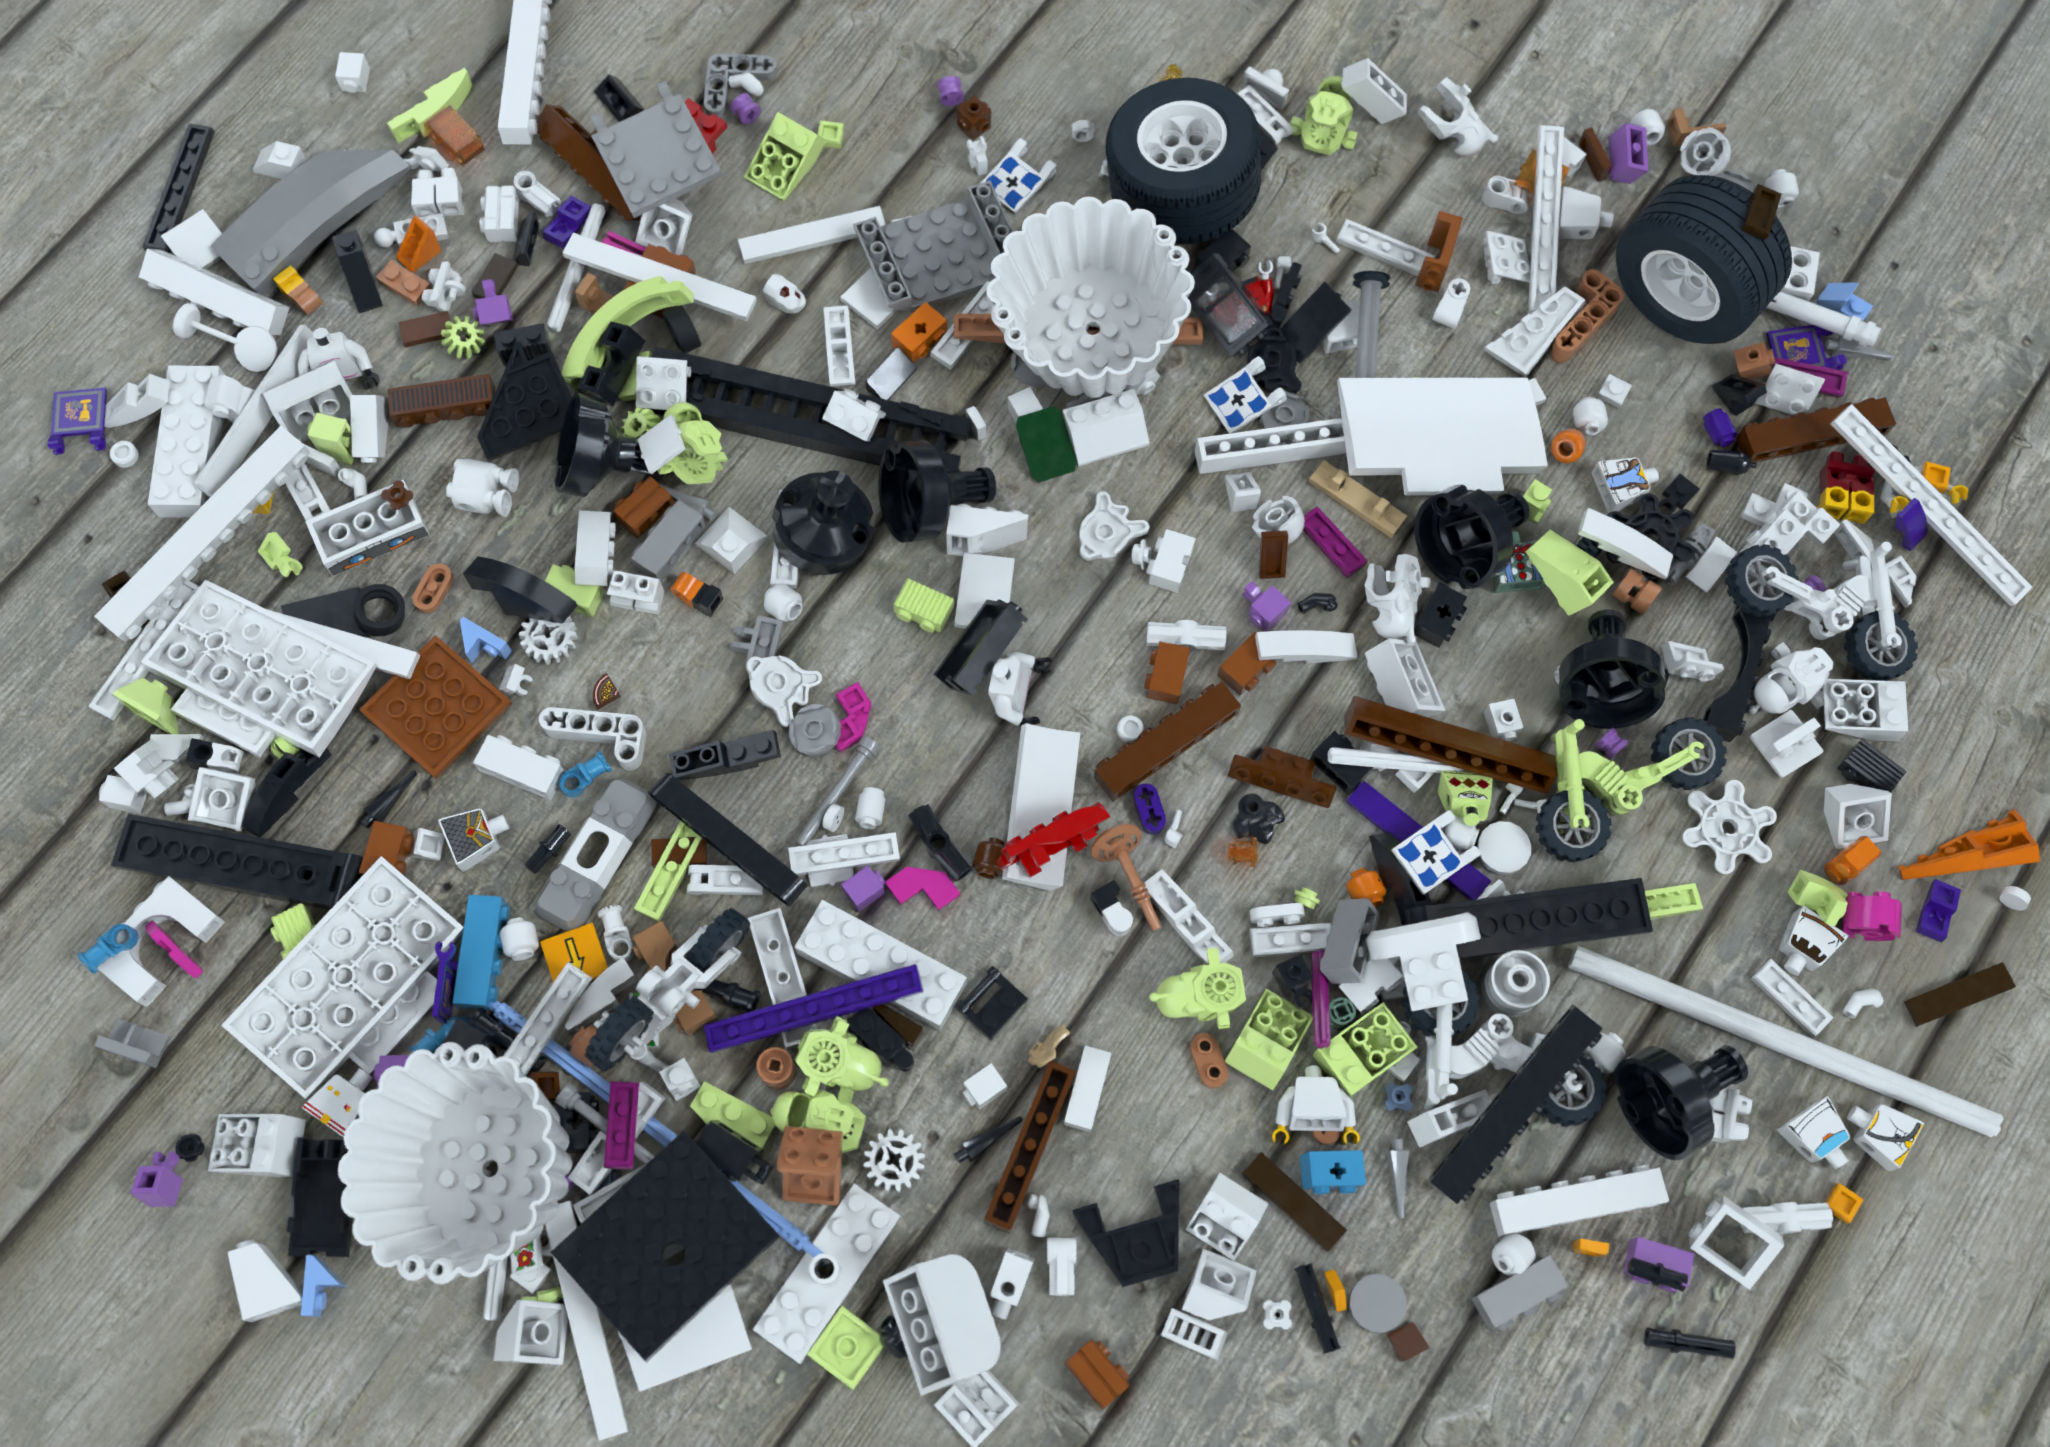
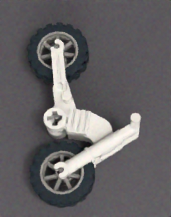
(1831, 606)
(665, 994)
(1497, 1046)

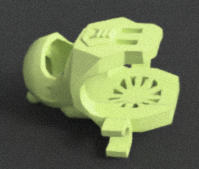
(1330, 109)
(702, 452)
(1201, 994)
(837, 1060)
(821, 1112)

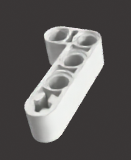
(592, 733)

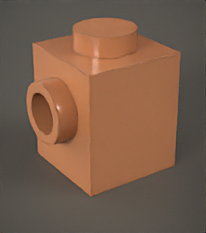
(1754, 361)

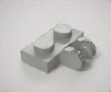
(763, 637)

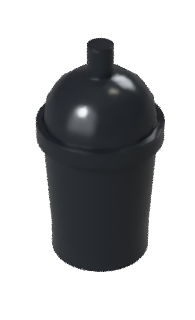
(1729, 462)

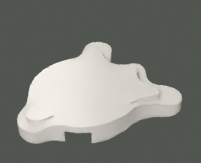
(1107, 531)
(779, 684)

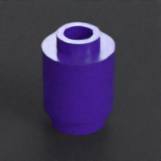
(1719, 427)

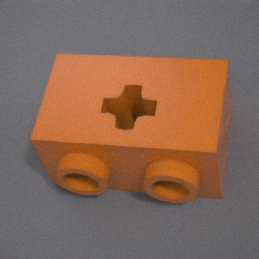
(919, 332)

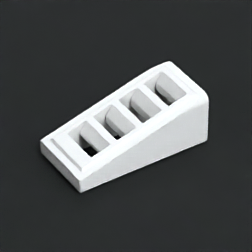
(1198, 1324)

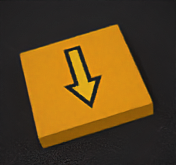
(579, 948)

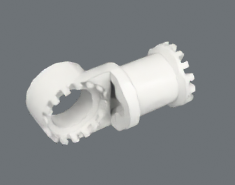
(615, 931)

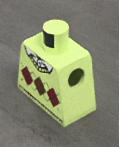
(1466, 795)

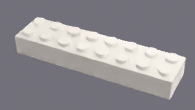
(779, 965)

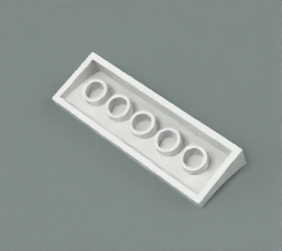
(1041, 792)

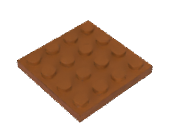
(436, 709)

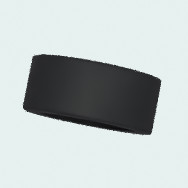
(681, 328)
(379, 628)

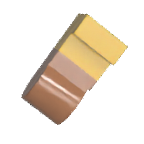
(297, 290)

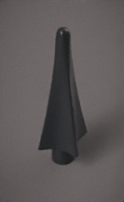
(381, 807)
(974, 1147)

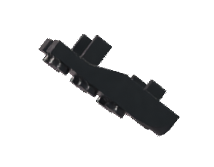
(316, 1195)

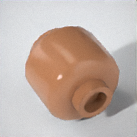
(580, 1042)

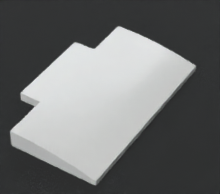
(1441, 431)
(256, 673)
(349, 983)

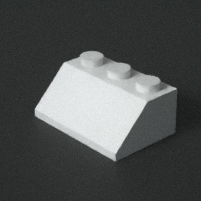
(315, 392)
(1106, 427)
(1404, 677)

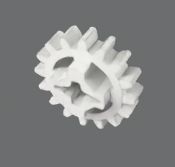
(535, 640)
(906, 1154)

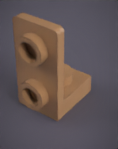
(1679, 127)
(590, 295)

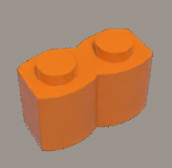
(1852, 860)

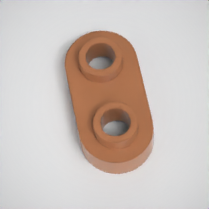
(431, 589)
(1208, 1060)

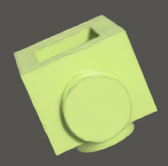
(1537, 500)

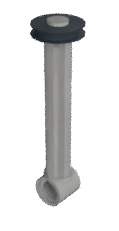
(1370, 284)

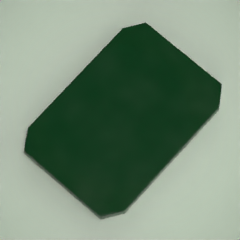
(1046, 444)

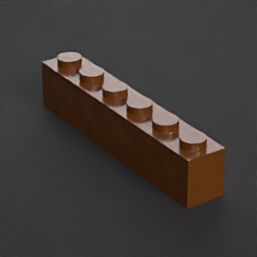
(578, 148)
(1807, 431)
(1166, 741)
(1029, 1147)

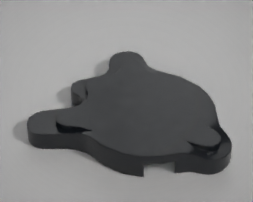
(1279, 361)

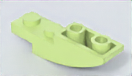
(448, 92)

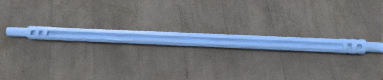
(654, 1128)

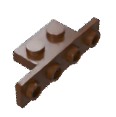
(1283, 774)

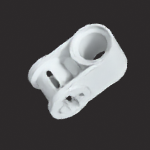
(1504, 195)
(1452, 305)

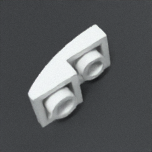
(1711, 564)

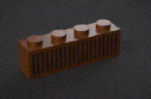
(440, 400)

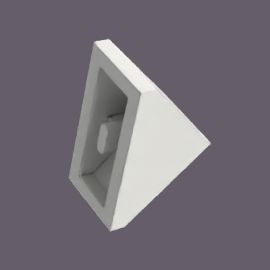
(1242, 491)

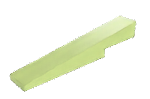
(1673, 901)

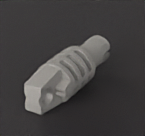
(1699, 539)

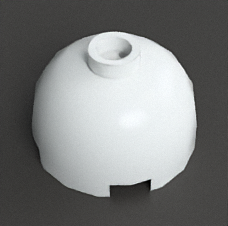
(1705, 152)
(1280, 516)

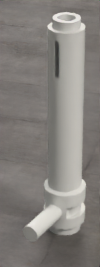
(1849, 327)

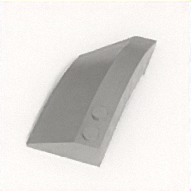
(305, 211)

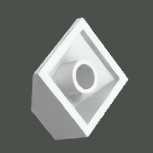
(665, 226)
(731, 540)
(1857, 812)
(1218, 1287)
(533, 1334)

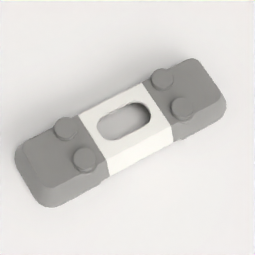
(574, 890)

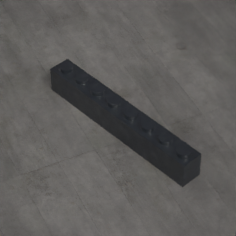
(1515, 1104)

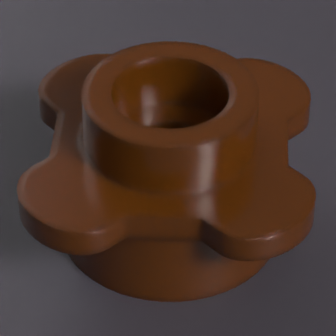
(400, 501)

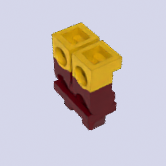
(1847, 488)

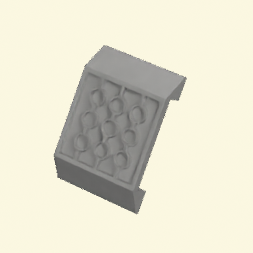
(936, 251)

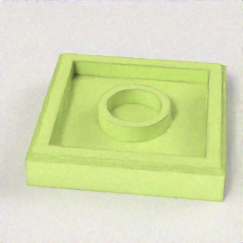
(846, 1347)

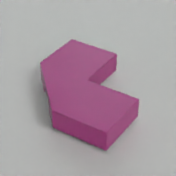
(857, 708)
(913, 880)
(163, 939)

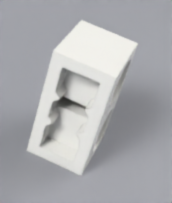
(1803, 273)

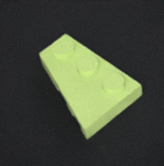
(741, 1117)

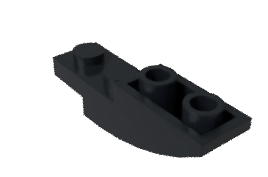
(725, 758)
(276, 791)
(1394, 875)

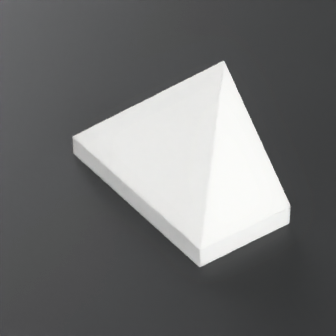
(1854, 540)

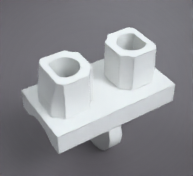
(446, 287)

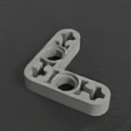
(722, 75)

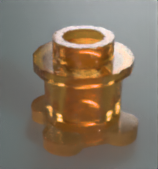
(1243, 851)

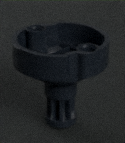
(593, 448)
(919, 490)
(822, 523)
(1468, 534)
(1611, 678)
(1671, 1101)

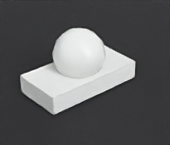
(1267, 85)

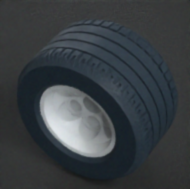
(1186, 157)
(1695, 266)

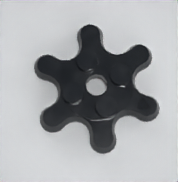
(1664, 526)

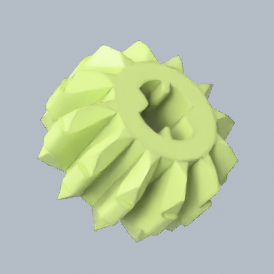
(452, 337)
(639, 423)

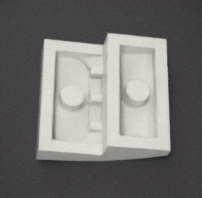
(976, 1406)

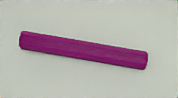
(1320, 1002)

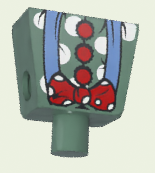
(1520, 572)

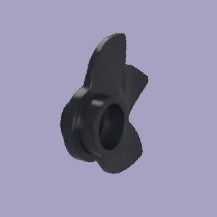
(1260, 821)

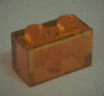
(455, 136)

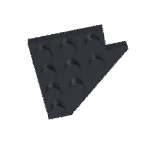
(526, 404)

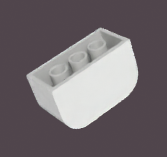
(943, 1321)

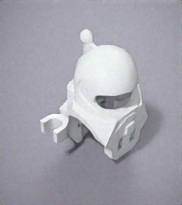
(1466, 123)
(1400, 605)
(1807, 671)

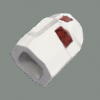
(783, 294)

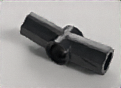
(930, 830)

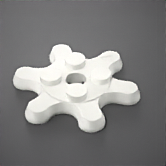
(1745, 820)

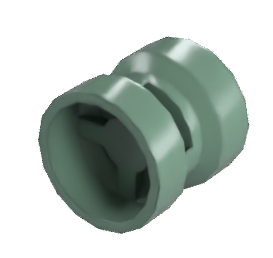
(1339, 1019)

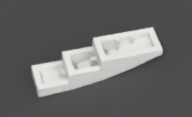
(839, 346)
(1626, 542)
(1306, 645)
(1185, 918)
(590, 1169)

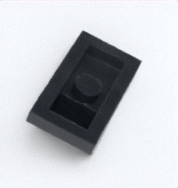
(1739, 393)

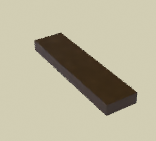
(1959, 994)
(1294, 1202)

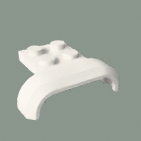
(1428, 957)

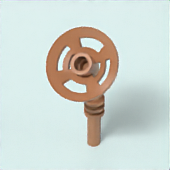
(1121, 852)

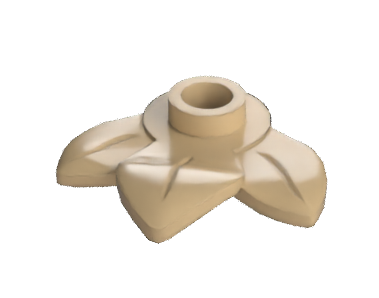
(1044, 1052)

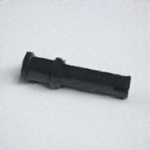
(733, 995)
(503, 1037)

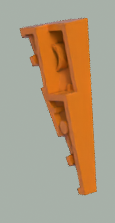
(1993, 847)

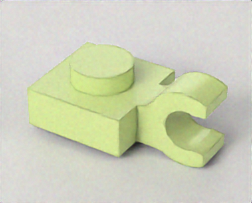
(276, 554)

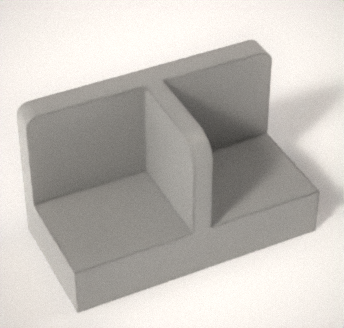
(134, 1043)

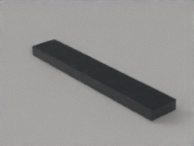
(179, 185)

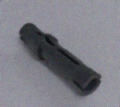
(1321, 1320)
(1679, 1342)

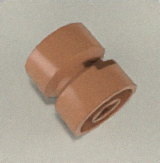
(1644, 597)
(776, 1068)

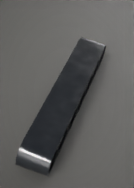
(728, 839)

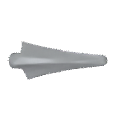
(1853, 349)
(697, 504)
(1398, 1164)

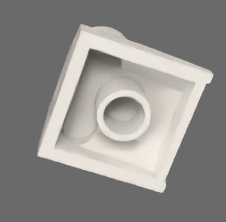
(221, 798)

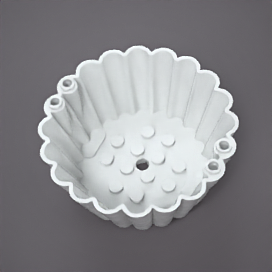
(1092, 270)
(423, 1159)

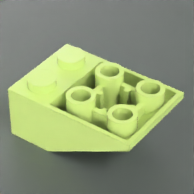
(784, 156)
(1569, 572)
(1269, 1039)
(1365, 1050)

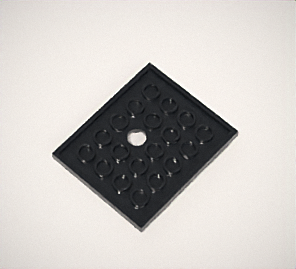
(622, 1245)

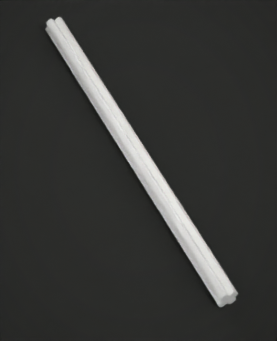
(1786, 1042)

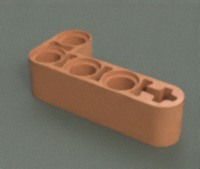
(1598, 305)

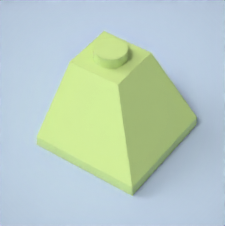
(150, 703)

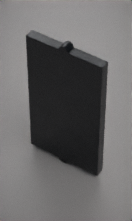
(1315, 320)

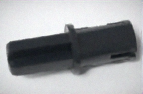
(547, 848)
(1657, 1274)

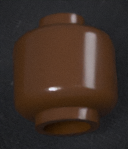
(986, 857)

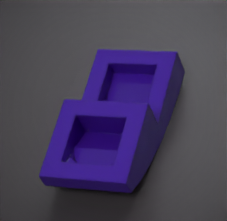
(569, 220)
(1912, 523)
(1937, 910)

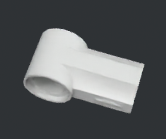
(536, 194)
(1061, 1261)

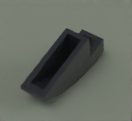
(519, 591)

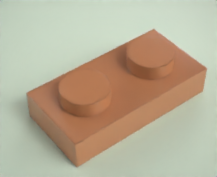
(403, 282)

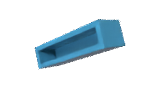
(480, 952)

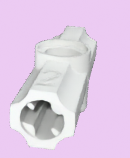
(1187, 634)
(1792, 1218)

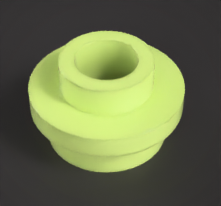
(1306, 897)

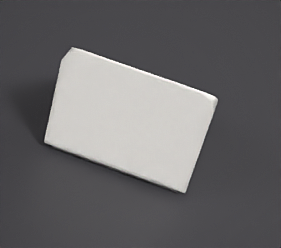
(427, 844)

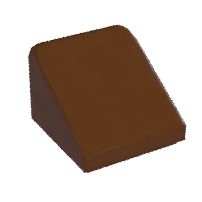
(547, 1082)
(1407, 1342)

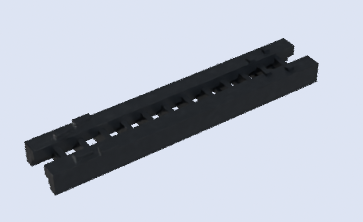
(800, 432)

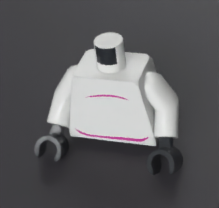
(346, 353)
(1011, 683)

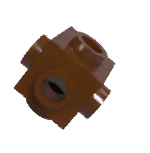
(974, 117)

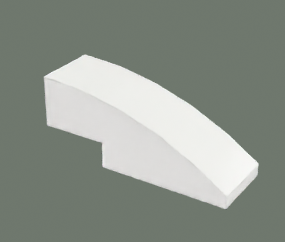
(136, 401)
(601, 996)
(1087, 1089)

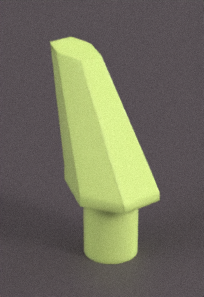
(550, 1295)

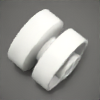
(1515, 983)

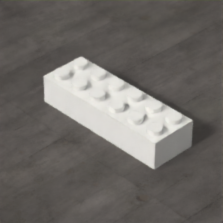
(184, 442)
(861, 951)

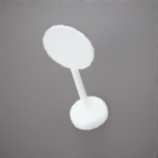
(253, 345)

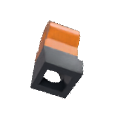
(697, 594)

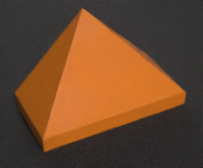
(418, 245)

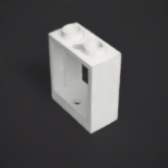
(1759, 1260)

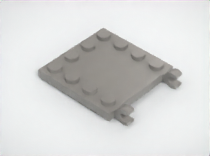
(656, 153)

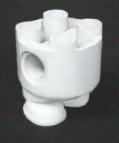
(479, 487)

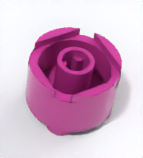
(1872, 916)

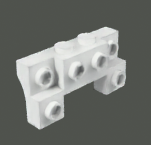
(1790, 523)

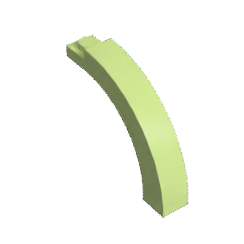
(624, 309)

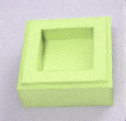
(832, 133)

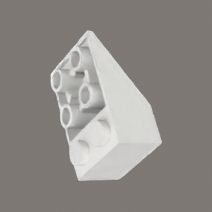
(983, 529)
(1866, 708)
(256, 1144)

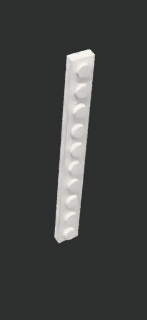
(1937, 509)

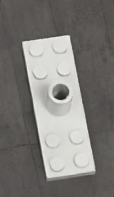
(805, 1300)

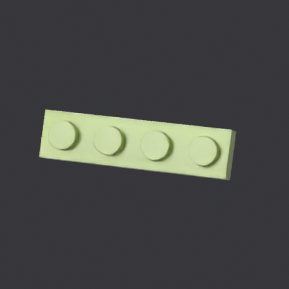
(666, 877)

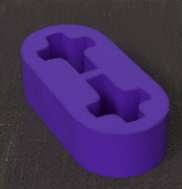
(1155, 807)

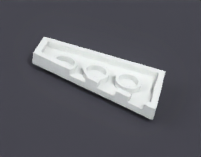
(1531, 338)

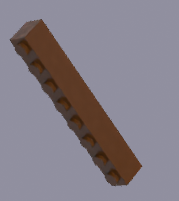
(1450, 744)

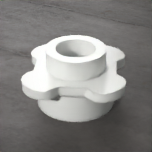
(1141, 554)
(1283, 1320)

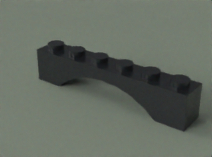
(1728, 710)

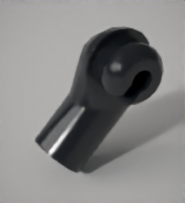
(1318, 599)

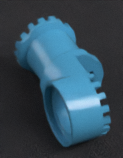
(585, 774)
(107, 947)
(433, 1040)

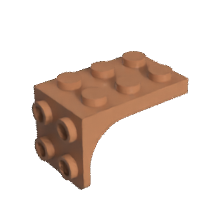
(811, 1165)

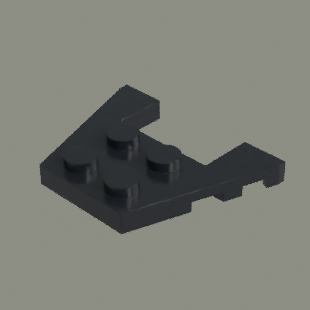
(1140, 1249)

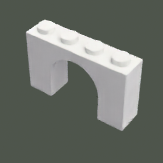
(166, 903)

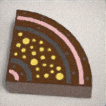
(604, 692)

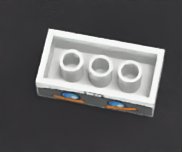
(364, 531)

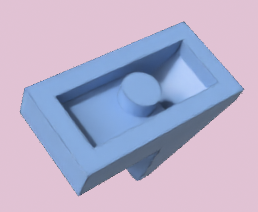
(1840, 299)
(477, 638)
(317, 1277)

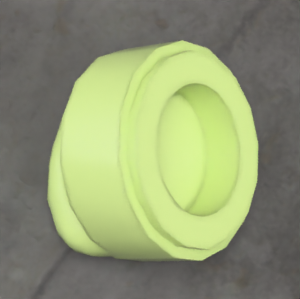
(284, 746)

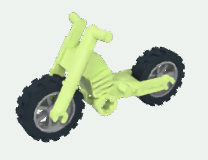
(1619, 787)

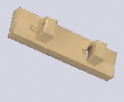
(1358, 499)

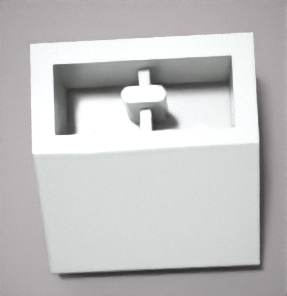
(1227, 1216)

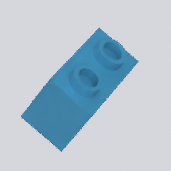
(1346, 1164)

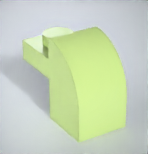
(1819, 896)

